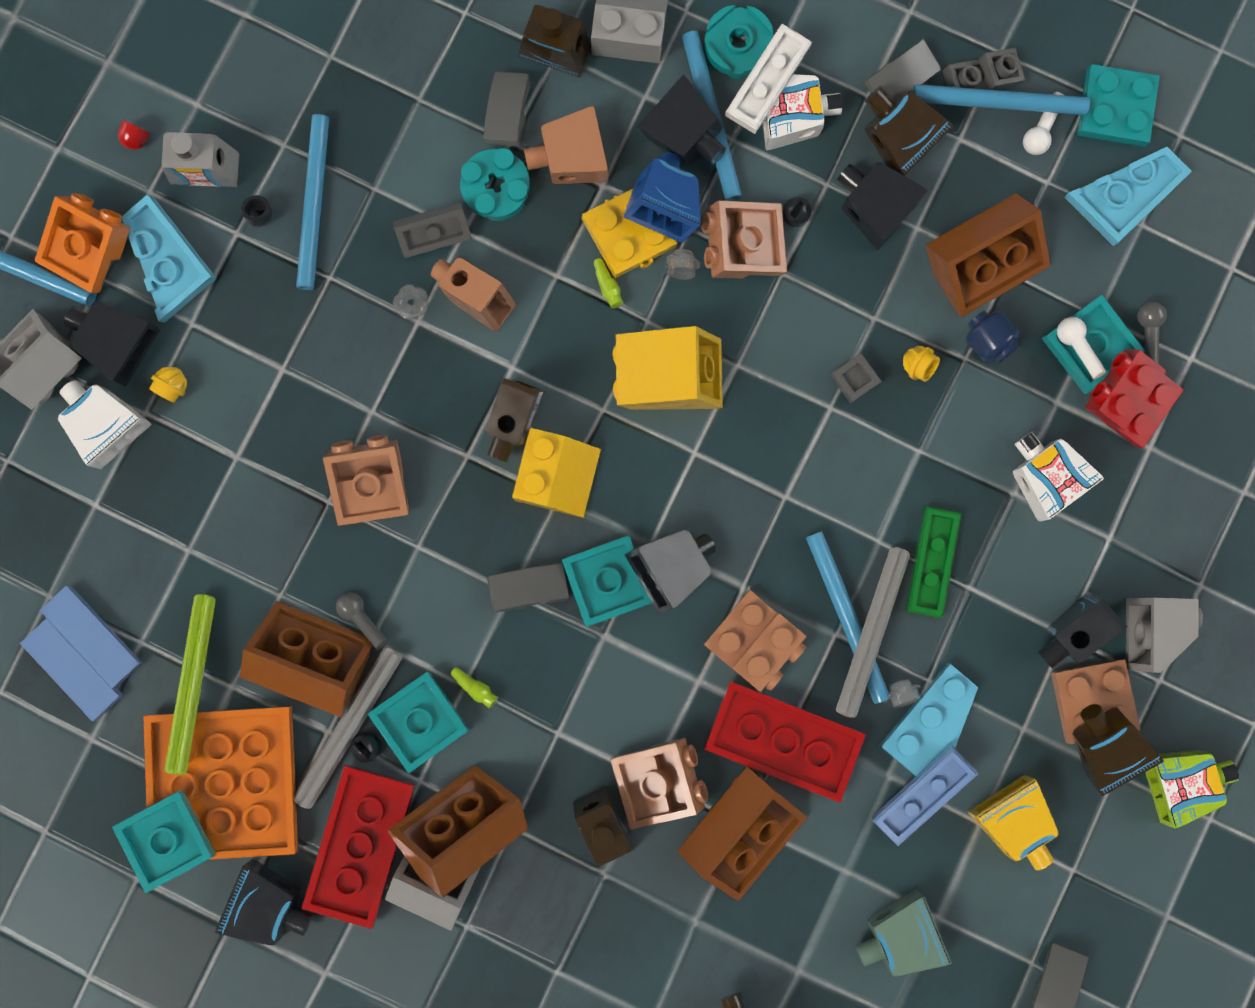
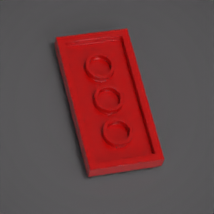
(784, 741)
(357, 847)

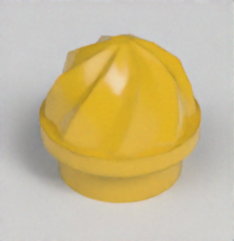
(920, 363)
(169, 383)

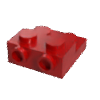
(1134, 397)

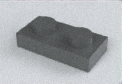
(432, 230)

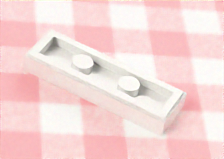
(768, 78)

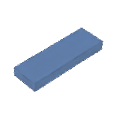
(91, 636)
(70, 671)
(924, 795)

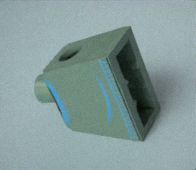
(904, 938)

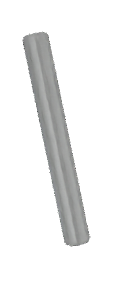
(873, 632)
(347, 727)

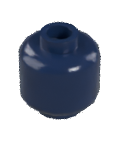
(993, 336)

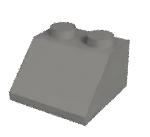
(629, 29)
(35, 360)
(1159, 631)
(417, 897)

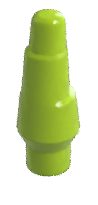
(608, 285)
(476, 689)

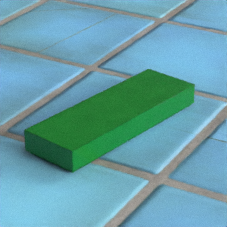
(933, 562)

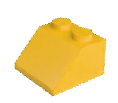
(556, 473)

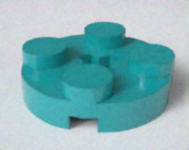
(739, 21)
(498, 164)

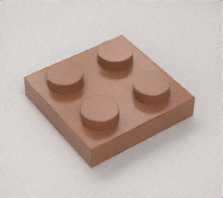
(1091, 684)

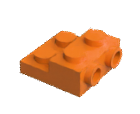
(81, 241)

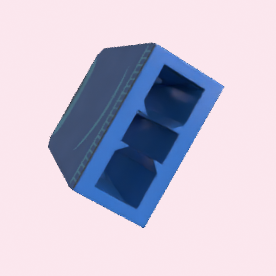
(665, 199)

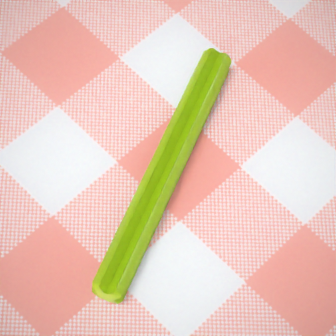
(190, 685)

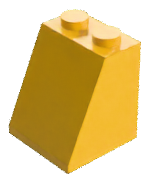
(668, 369)

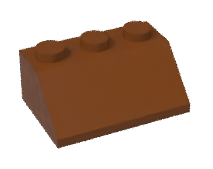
(989, 253)
(306, 658)
(459, 829)
(741, 834)

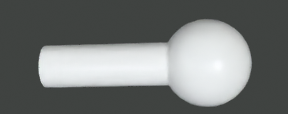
(1038, 139)
(1073, 332)

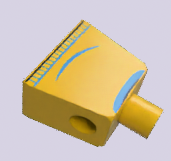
(1018, 822)

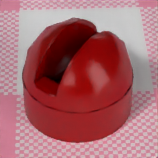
(132, 135)

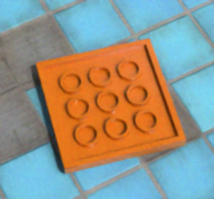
(235, 778)

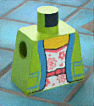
(1189, 786)

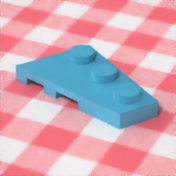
(1126, 196)
(168, 260)
(932, 721)

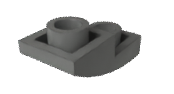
(909, 68)
(992, 71)
(506, 108)
(527, 587)
(1060, 979)

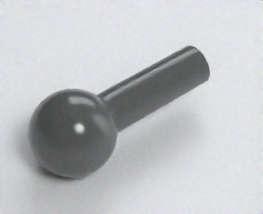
(1151, 317)
(351, 607)

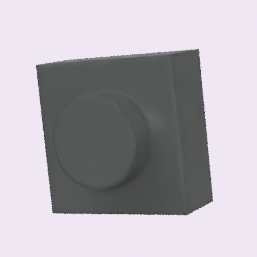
(855, 378)

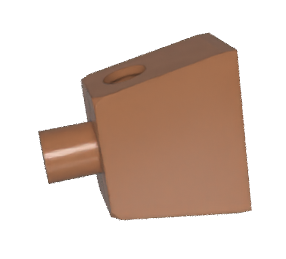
(571, 149)
(474, 292)

